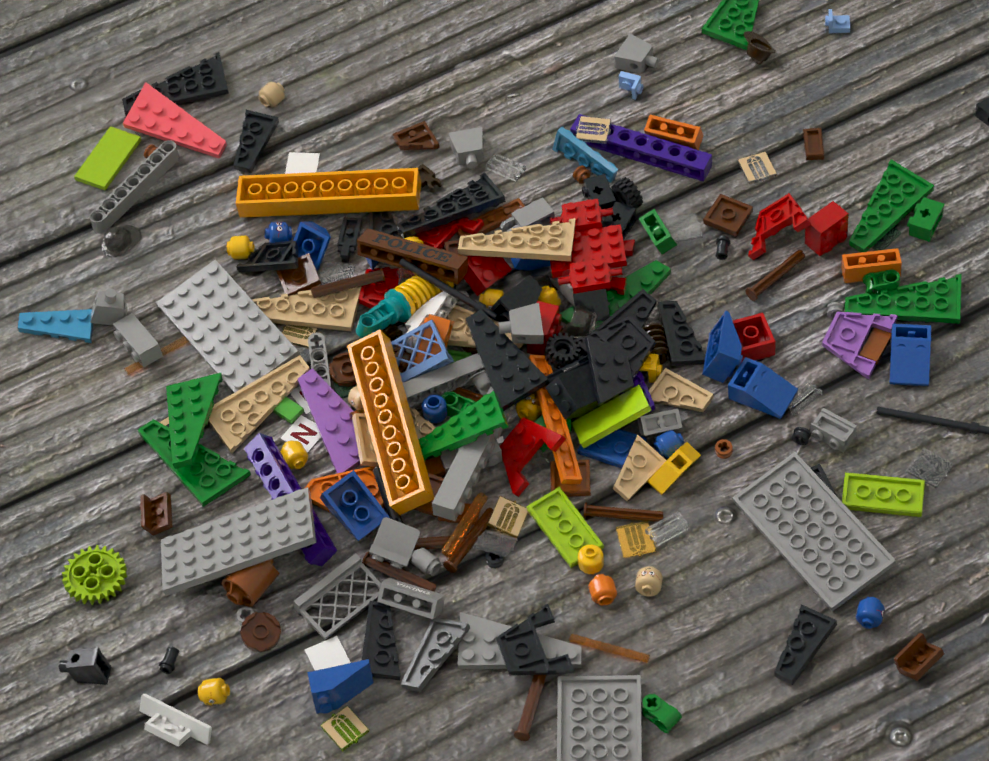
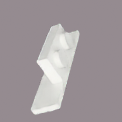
(171, 723)

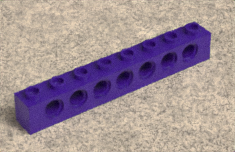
(654, 151)
(279, 482)

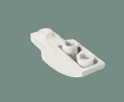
(438, 305)

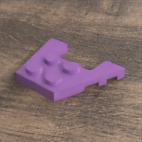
(849, 334)

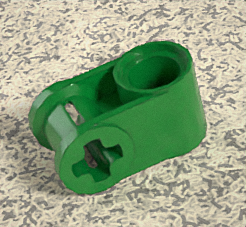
(881, 280)
(456, 403)
(660, 713)

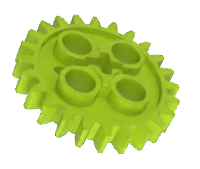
(94, 575)

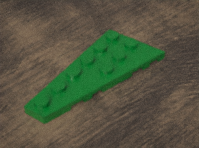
(731, 21)
(889, 204)
(646, 278)
(913, 302)
(188, 413)
(465, 427)
(209, 474)

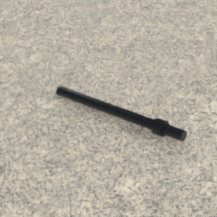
(448, 289)
(973, 427)

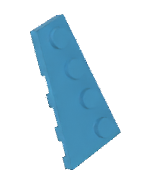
(580, 151)
(68, 323)

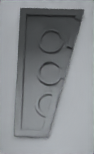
(432, 652)

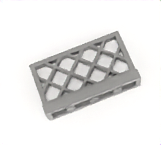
(326, 587)

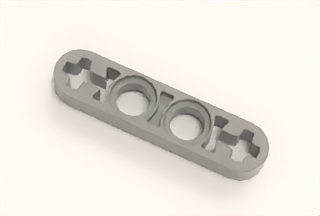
(313, 351)

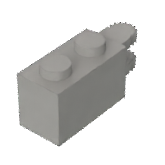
(535, 213)

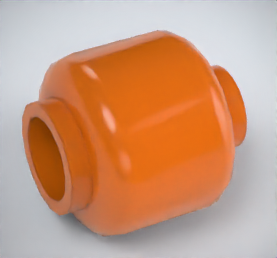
(602, 589)

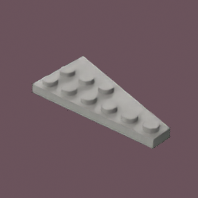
(481, 651)

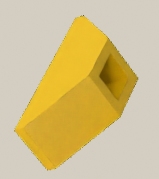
(673, 468)

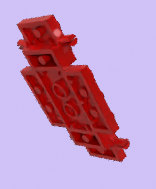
(594, 248)

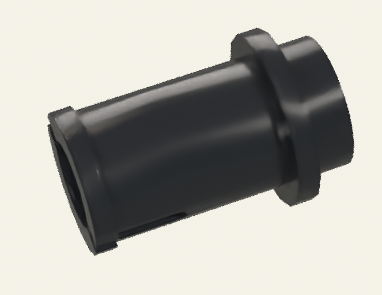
(722, 247)
(168, 662)

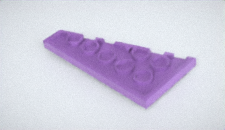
(332, 421)

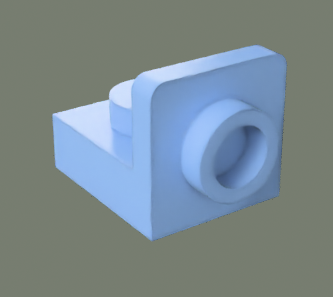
(837, 23)
(630, 82)

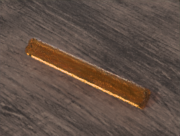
(464, 525)

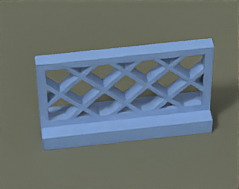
(428, 365)

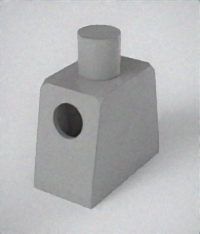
(635, 55)
(468, 146)
(108, 307)
(524, 325)

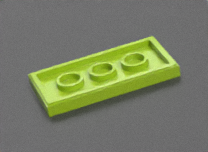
(107, 158)
(611, 416)
(883, 494)
(563, 525)

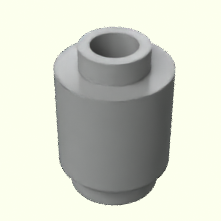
(426, 561)

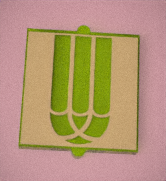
(344, 728)

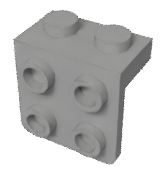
(394, 543)

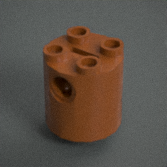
(250, 583)

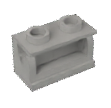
(659, 422)
(833, 430)

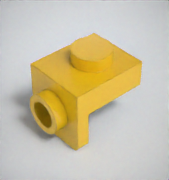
(653, 367)

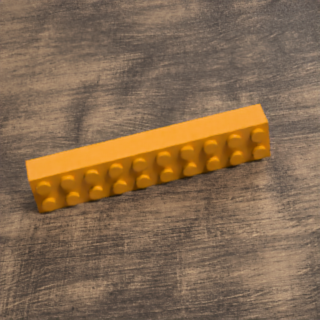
(328, 192)
(390, 422)

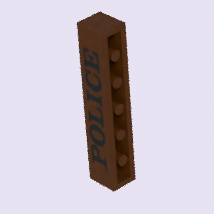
(392, 249)

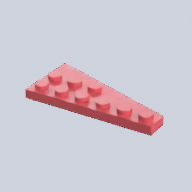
(163, 119)

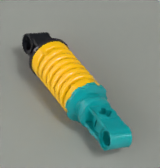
(398, 305)

